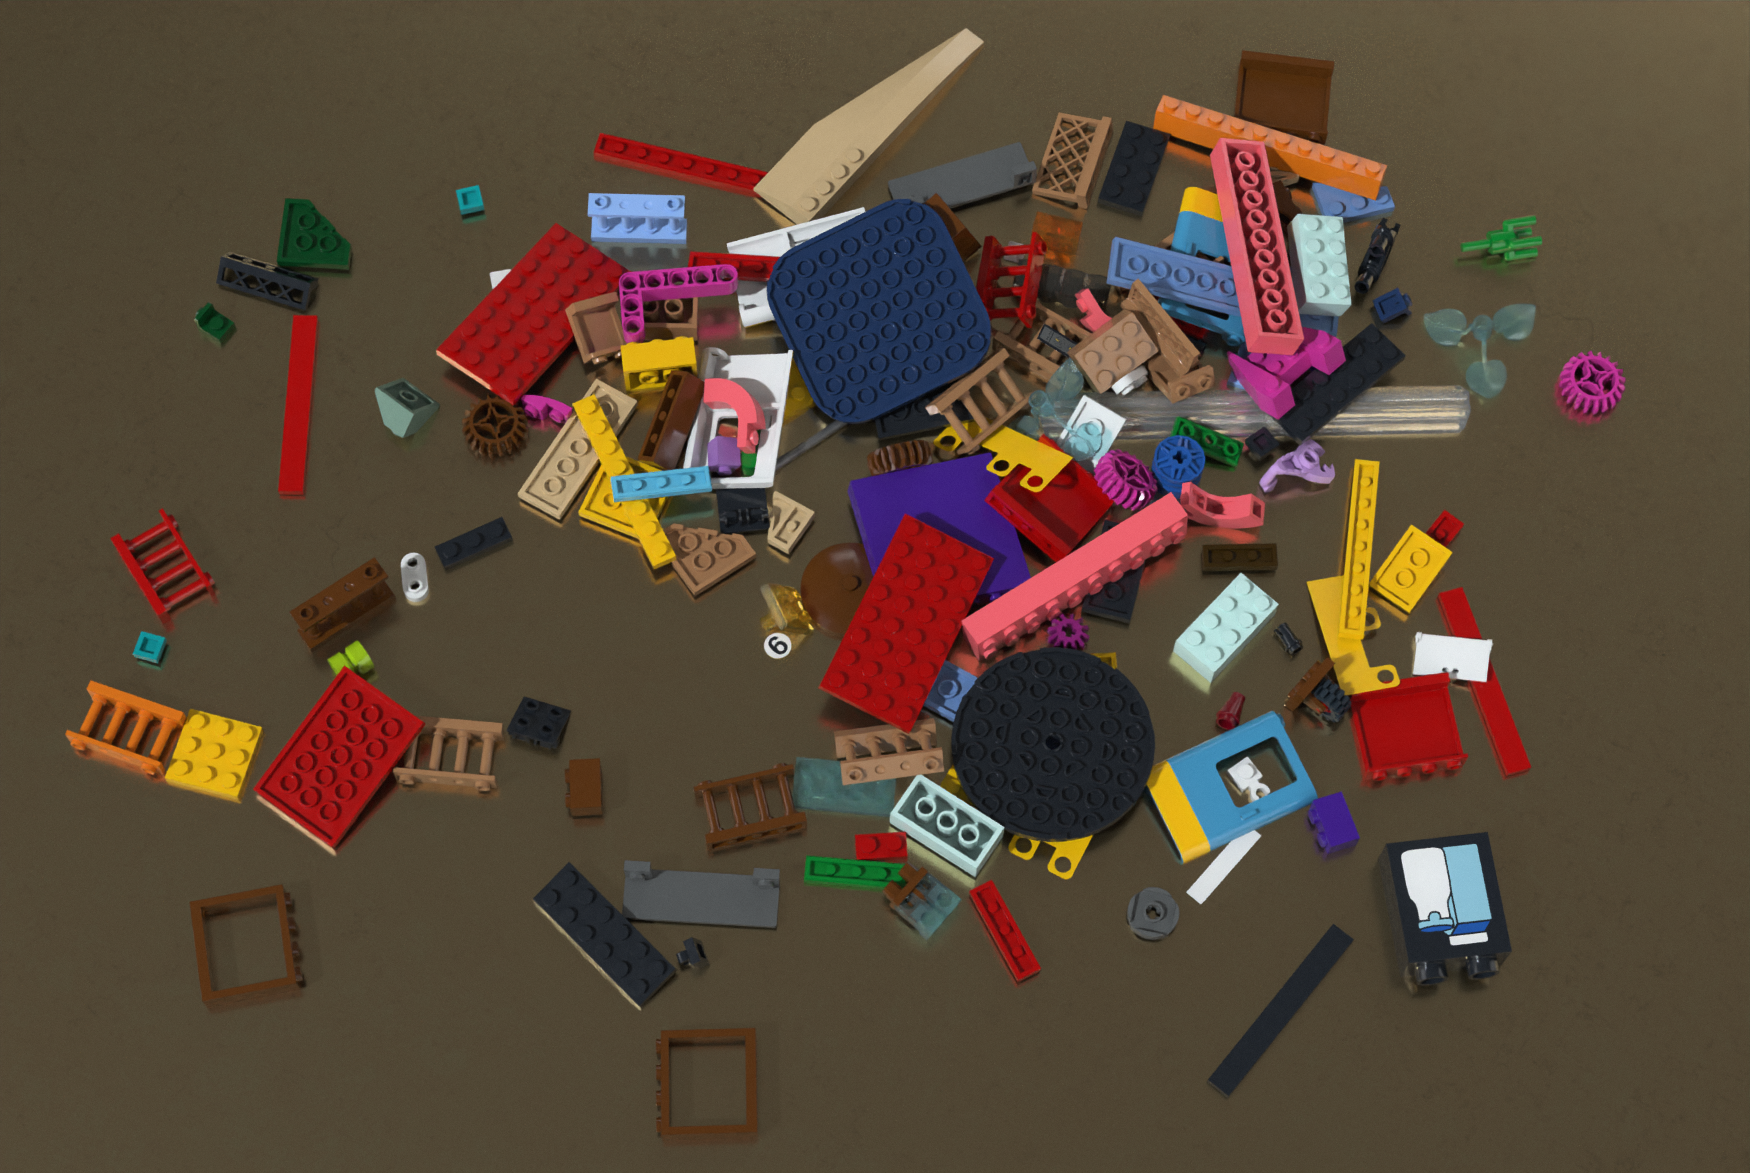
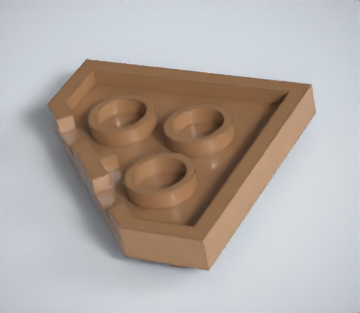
(706, 555)

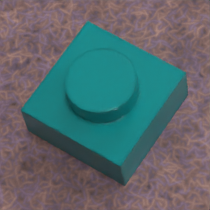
(470, 199)
(149, 647)

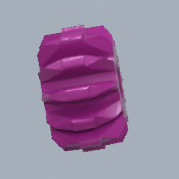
(1075, 627)

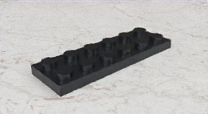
(1325, 396)
(605, 934)

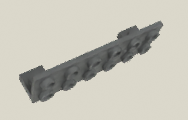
(969, 177)
(701, 896)

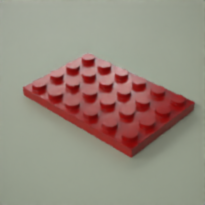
(339, 757)

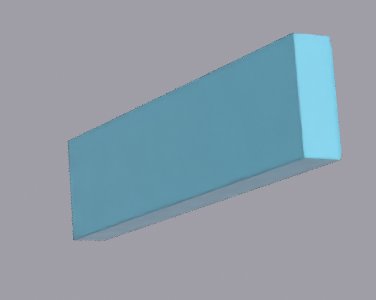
(661, 484)

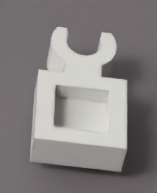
(1246, 776)

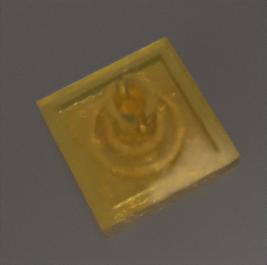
(785, 610)

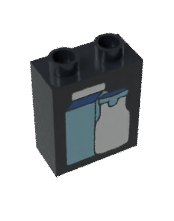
(1445, 907)

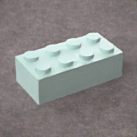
(1319, 264)
(1225, 627)
(946, 825)

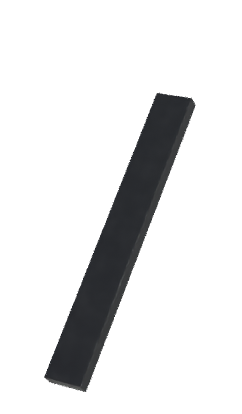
(1280, 1011)

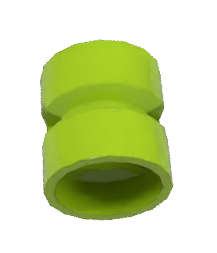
(354, 658)

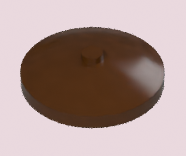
(835, 586)

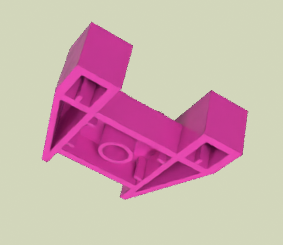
(1269, 375)

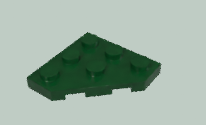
(310, 238)

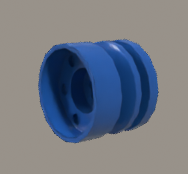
(1169, 472)

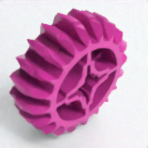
(1593, 370)
(1125, 479)

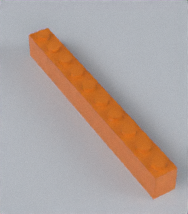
(1282, 149)

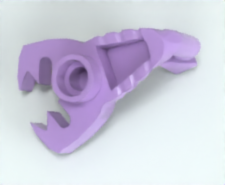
(1301, 463)

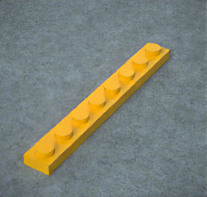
(616, 464)
(1358, 549)

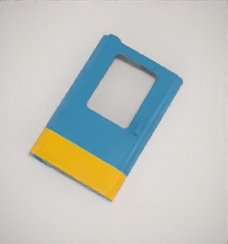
(1202, 230)
(1197, 802)

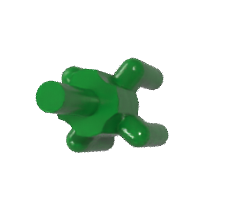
(1508, 240)

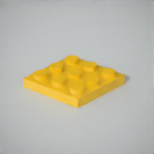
(601, 508)
(214, 754)

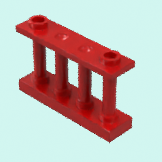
(991, 271)
(151, 586)

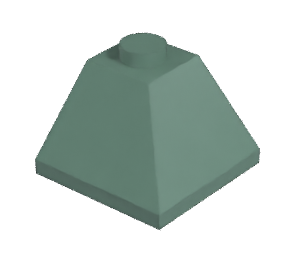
(404, 407)

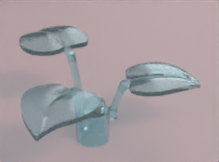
(1449, 324)
(1066, 385)

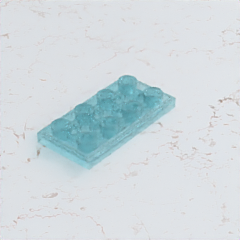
(821, 788)

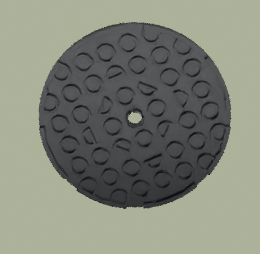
(1060, 791)

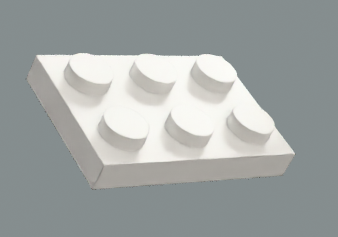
(1103, 418)

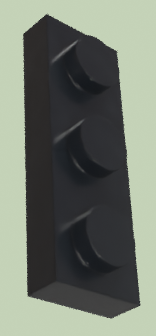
(473, 543)

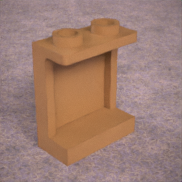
(597, 328)
(1176, 387)

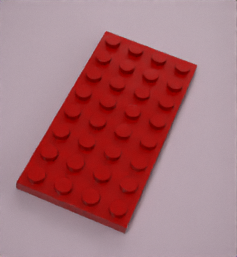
(524, 318)
(906, 623)

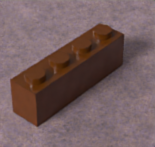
(672, 420)

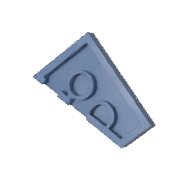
(1349, 205)

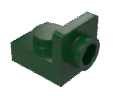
(213, 323)

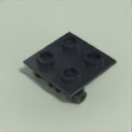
(742, 510)
(538, 722)

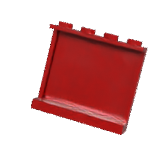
(1057, 514)
(1407, 728)

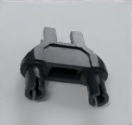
(1376, 256)

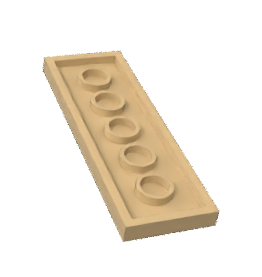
(571, 455)

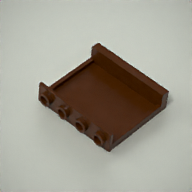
(1285, 93)

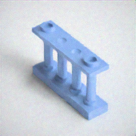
(637, 218)

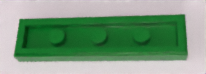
(852, 872)

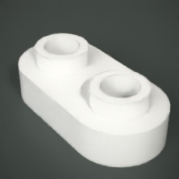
(1130, 381)
(413, 576)

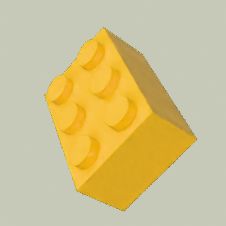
(650, 363)

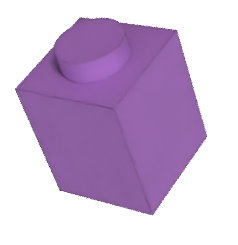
(723, 455)

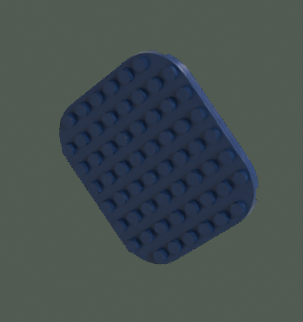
(879, 311)

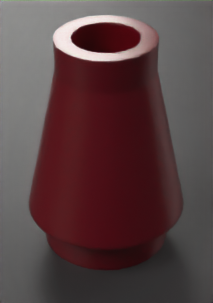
(1230, 713)

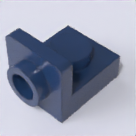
(1393, 304)

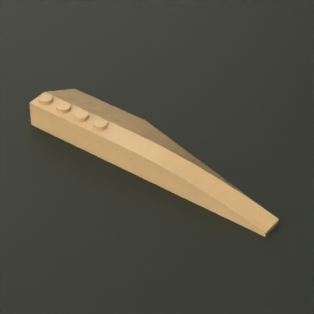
(854, 136)

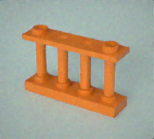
(124, 703)

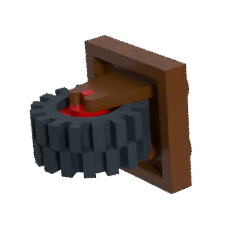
(1320, 693)

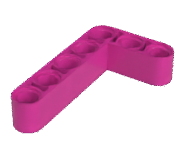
(668, 290)

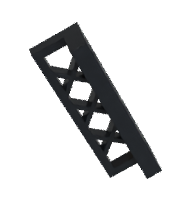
(267, 271)

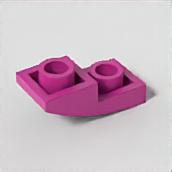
(542, 406)

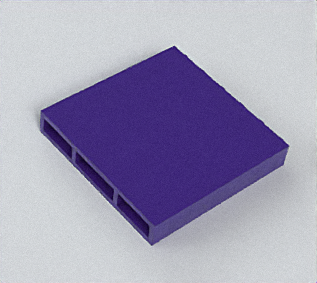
(950, 500)

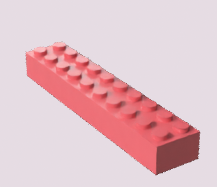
(1256, 247)
(1074, 577)

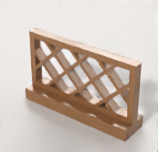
(1093, 159)
(1162, 330)

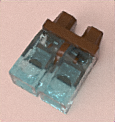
(922, 901)

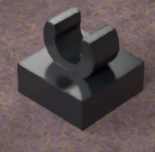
(1262, 443)
(694, 954)

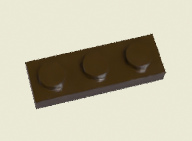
(1239, 557)

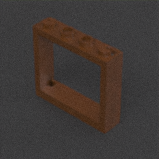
(257, 990)
(663, 1095)

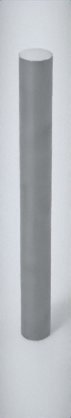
(809, 443)

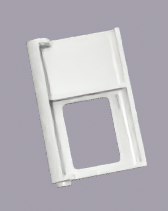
(753, 294)
(765, 379)

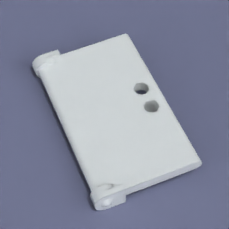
(1454, 654)

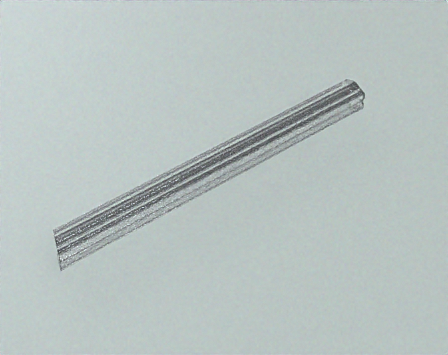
(1237, 415)

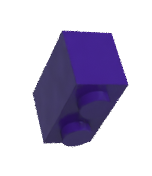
(1333, 823)

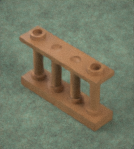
(1027, 355)
(960, 391)
(464, 731)
(888, 738)

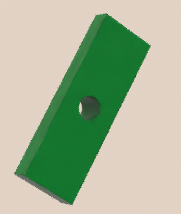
(1220, 447)

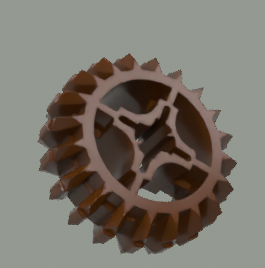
(475, 427)
(899, 457)

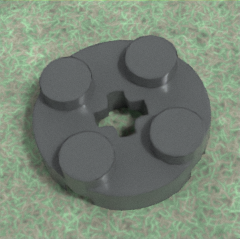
(1165, 906)

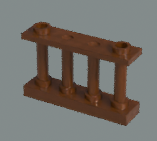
(342, 604)
(767, 825)

